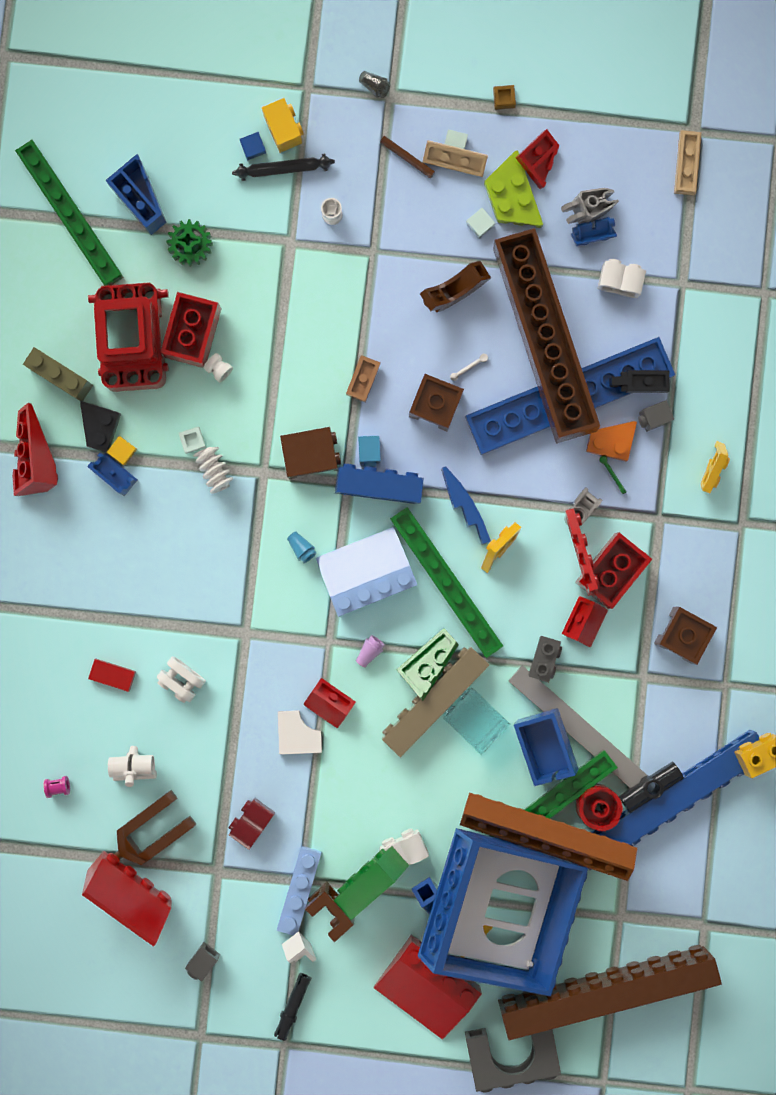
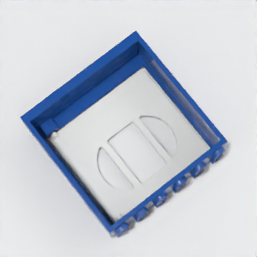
(461, 906)

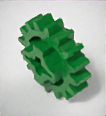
(181, 238)

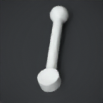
(483, 358)

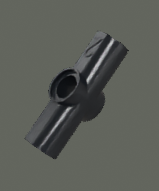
(663, 780)

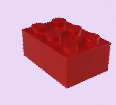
(191, 329)
(617, 569)

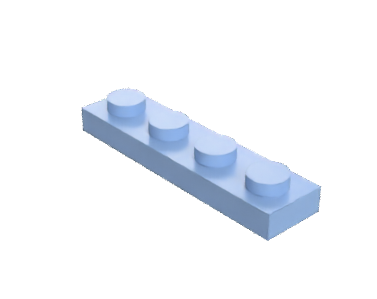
(299, 890)

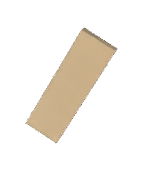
(455, 158)
(687, 162)

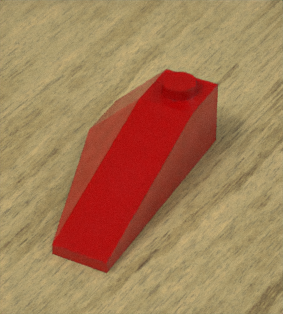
(35, 462)

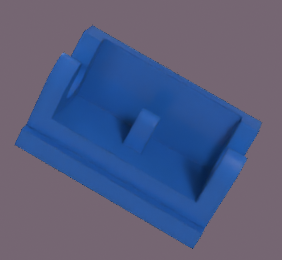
(113, 473)

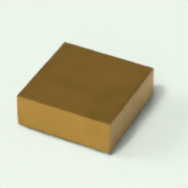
(504, 97)

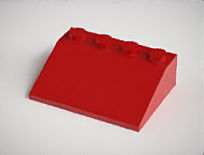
(127, 897)
(429, 998)

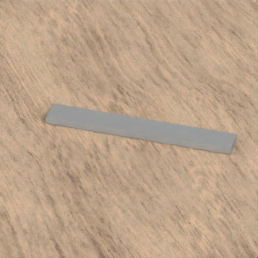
(576, 725)

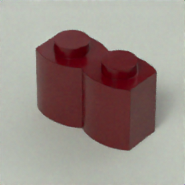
(251, 823)

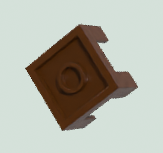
(436, 402)
(686, 635)
(325, 897)

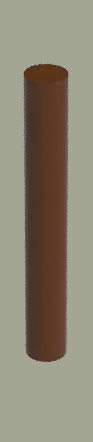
(407, 157)

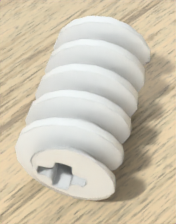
(213, 469)

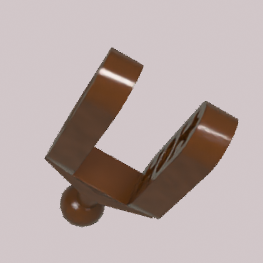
(127, 847)

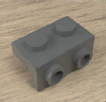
(544, 659)

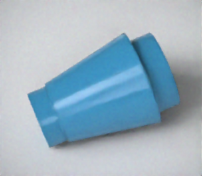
(302, 548)

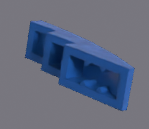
(460, 498)

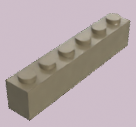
(443, 694)

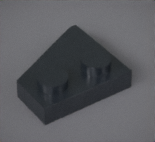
(99, 426)

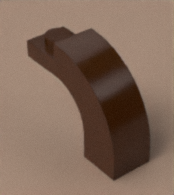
(456, 288)

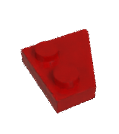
(538, 157)

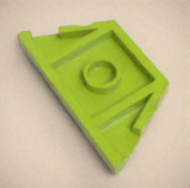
(512, 194)

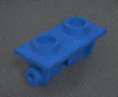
(585, 234)

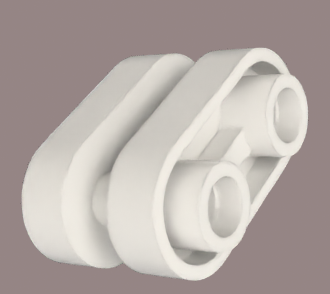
(168, 681)

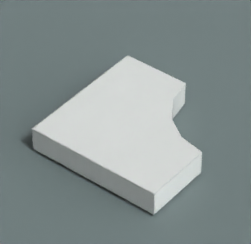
(296, 736)

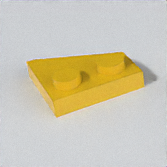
(720, 461)
(497, 547)

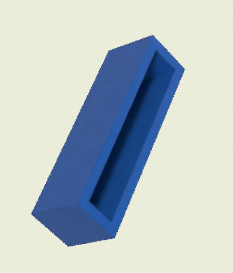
(379, 485)

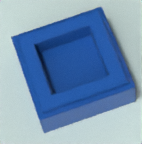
(252, 146)

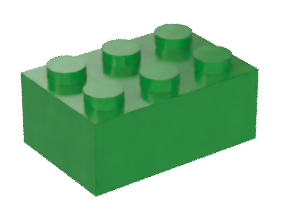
(370, 881)

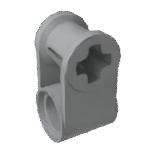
(585, 504)

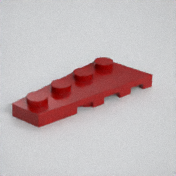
(585, 561)

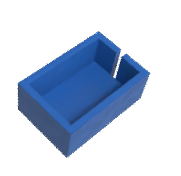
(546, 747)

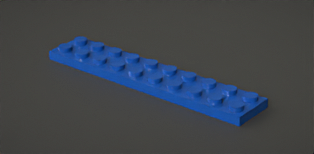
(526, 414)

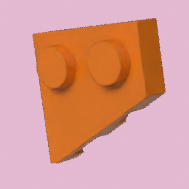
(613, 441)

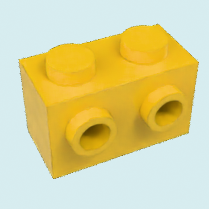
(282, 124)
(758, 756)

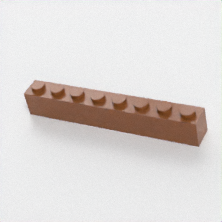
(549, 836)

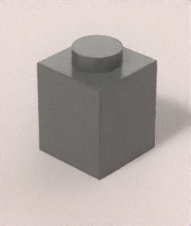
(655, 416)
(202, 962)

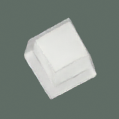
(297, 947)

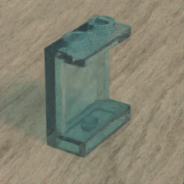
(476, 720)

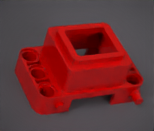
(128, 361)

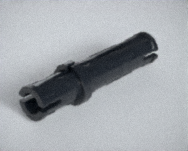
(289, 1014)

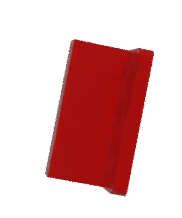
(585, 621)
(329, 703)

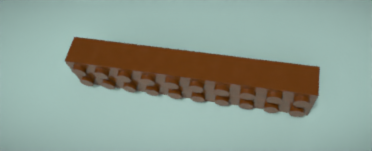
(546, 336)
(610, 991)

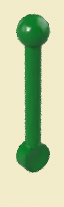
(603, 459)

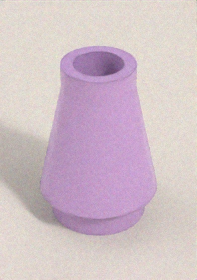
(370, 650)

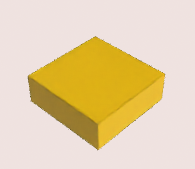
(121, 450)

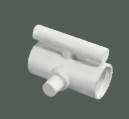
(132, 767)

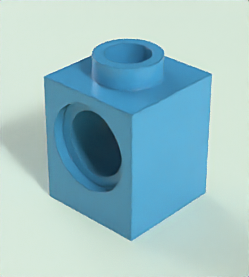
(369, 450)

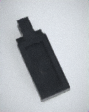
(642, 381)

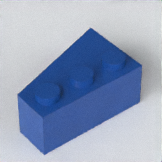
(137, 194)

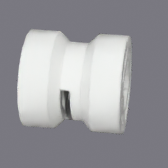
(331, 207)
(219, 369)

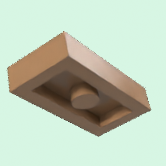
(363, 378)

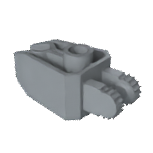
(589, 205)

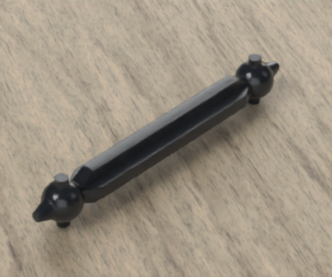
(283, 167)

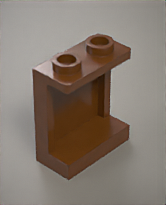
(310, 452)

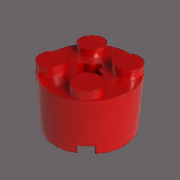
(610, 808)

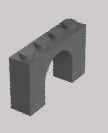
(490, 1074)

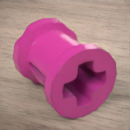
(56, 786)

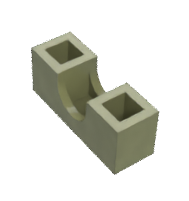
(57, 374)

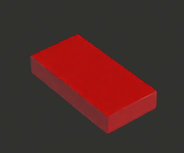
(112, 675)

